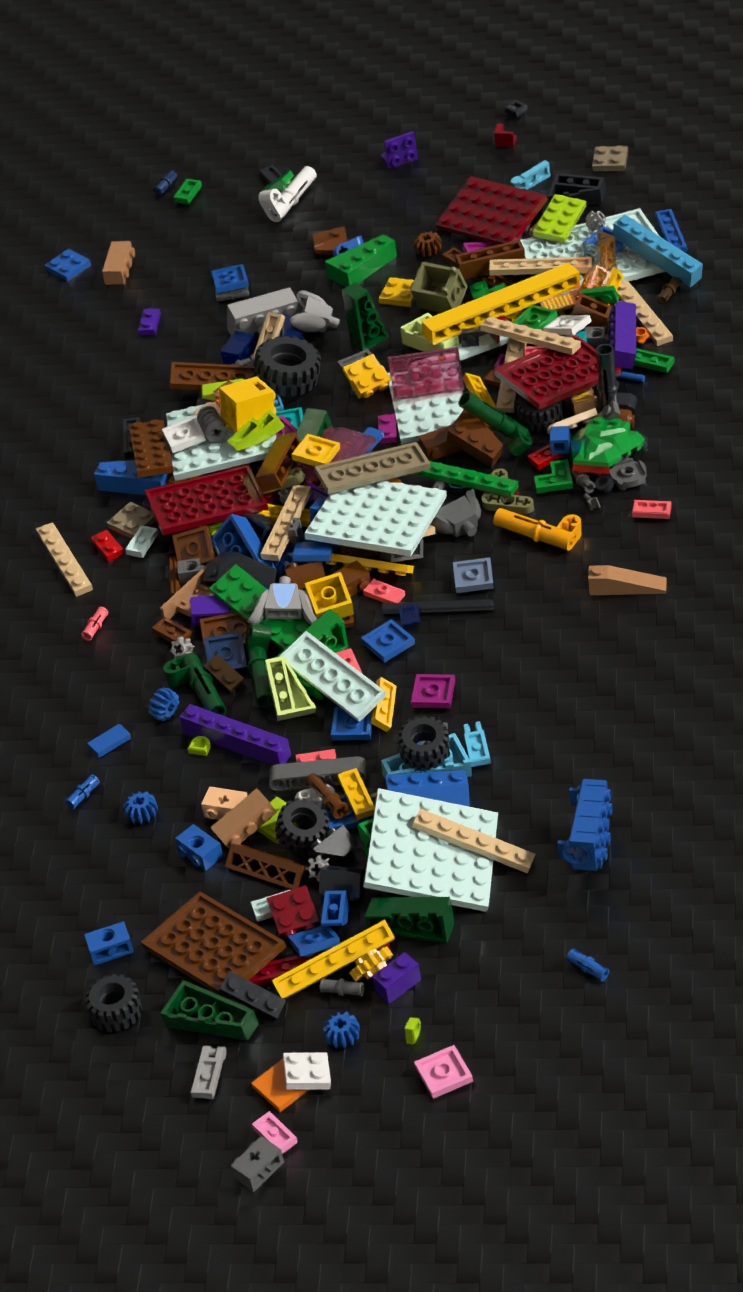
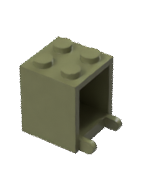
(448, 283)

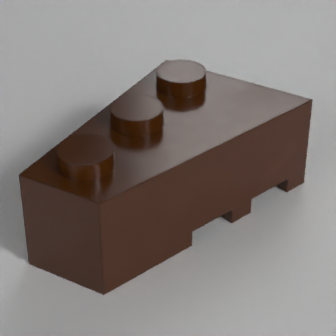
(475, 439)

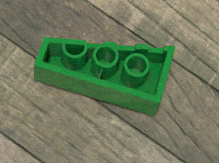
(361, 261)
(328, 630)

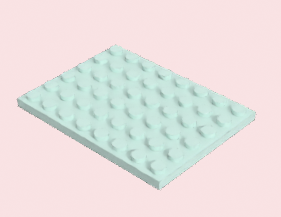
(627, 261)

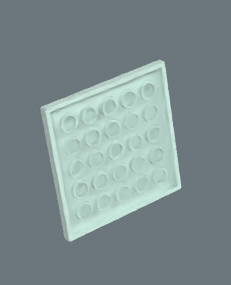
(210, 455)
(377, 517)
(420, 864)

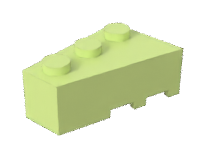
(413, 337)
(287, 692)

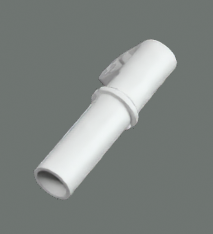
(278, 203)

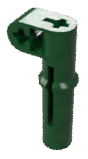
(516, 435)
(256, 645)
(190, 669)

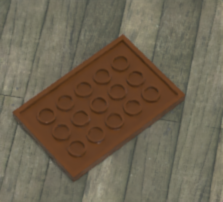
(210, 941)

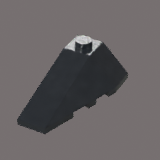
(226, 560)

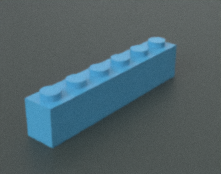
(657, 250)

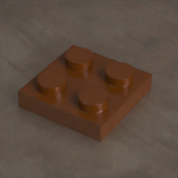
(194, 545)

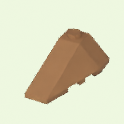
(620, 581)

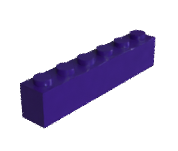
(623, 333)
(235, 735)

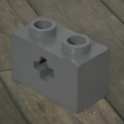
(257, 1163)

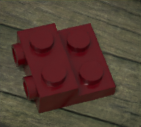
(293, 912)

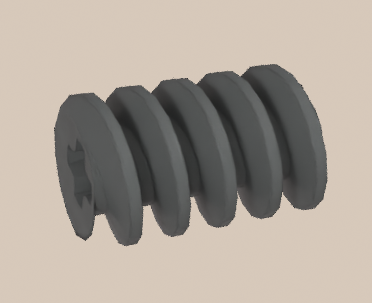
(212, 424)

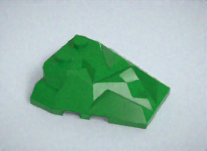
(604, 442)

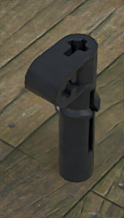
(607, 380)

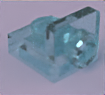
(592, 251)

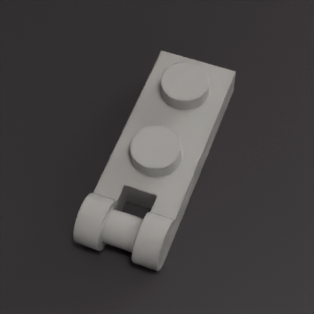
(208, 1072)

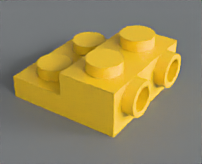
(366, 376)

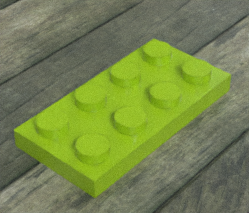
(559, 218)

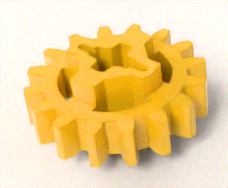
(370, 963)

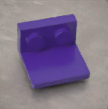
(400, 150)

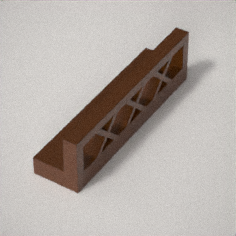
(271, 860)

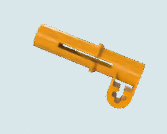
(562, 536)

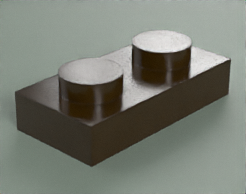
(223, 673)

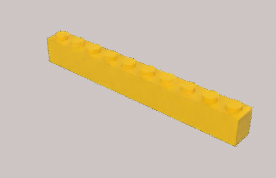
(501, 303)

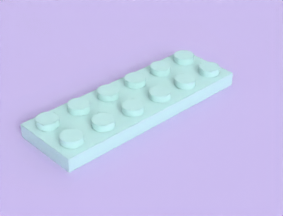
(333, 676)

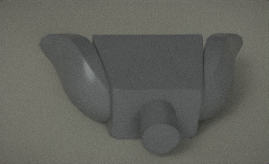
(458, 516)

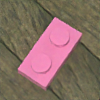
(274, 1131)

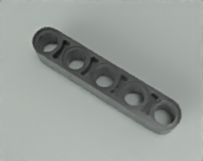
(294, 775)

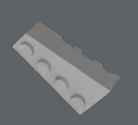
(250, 313)

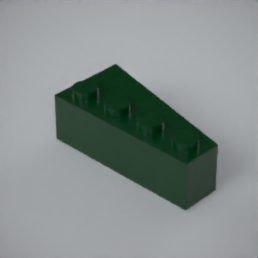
(362, 318)
(313, 423)
(413, 916)
(208, 1013)

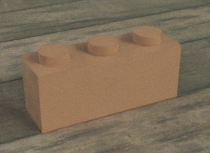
(118, 262)
(244, 819)

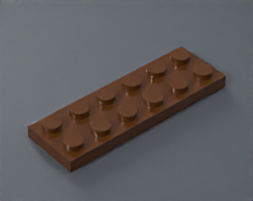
(194, 375)
(150, 448)

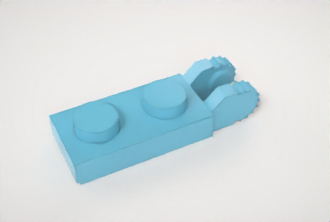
(532, 176)
(476, 745)

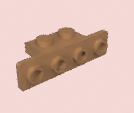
(181, 599)

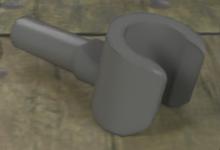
(592, 502)

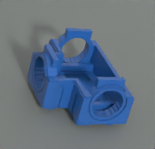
(590, 825)

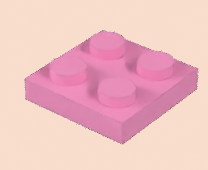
(443, 1071)

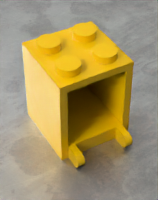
(245, 401)

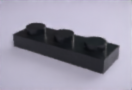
(252, 995)

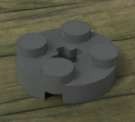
(636, 474)

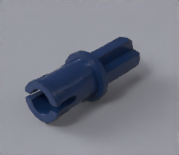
(165, 182)

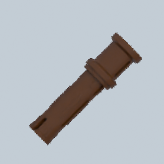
(330, 800)

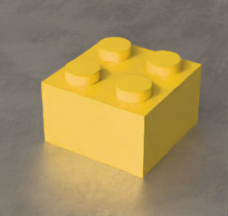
(328, 594)

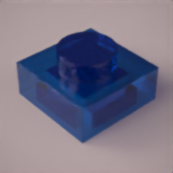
(409, 614)

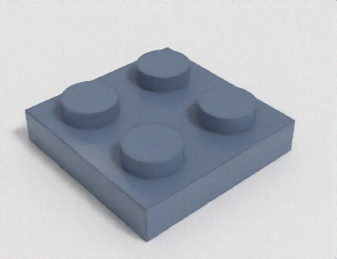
(473, 575)

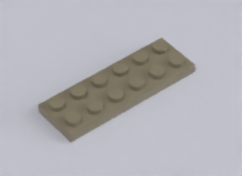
(372, 467)

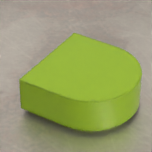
(199, 746)
(412, 1030)

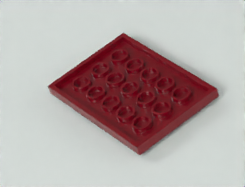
(491, 211)
(551, 375)
(205, 499)

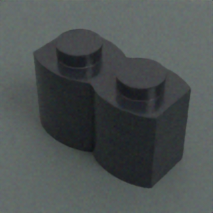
(260, 525)

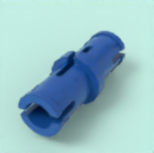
(90, 783)
(587, 964)

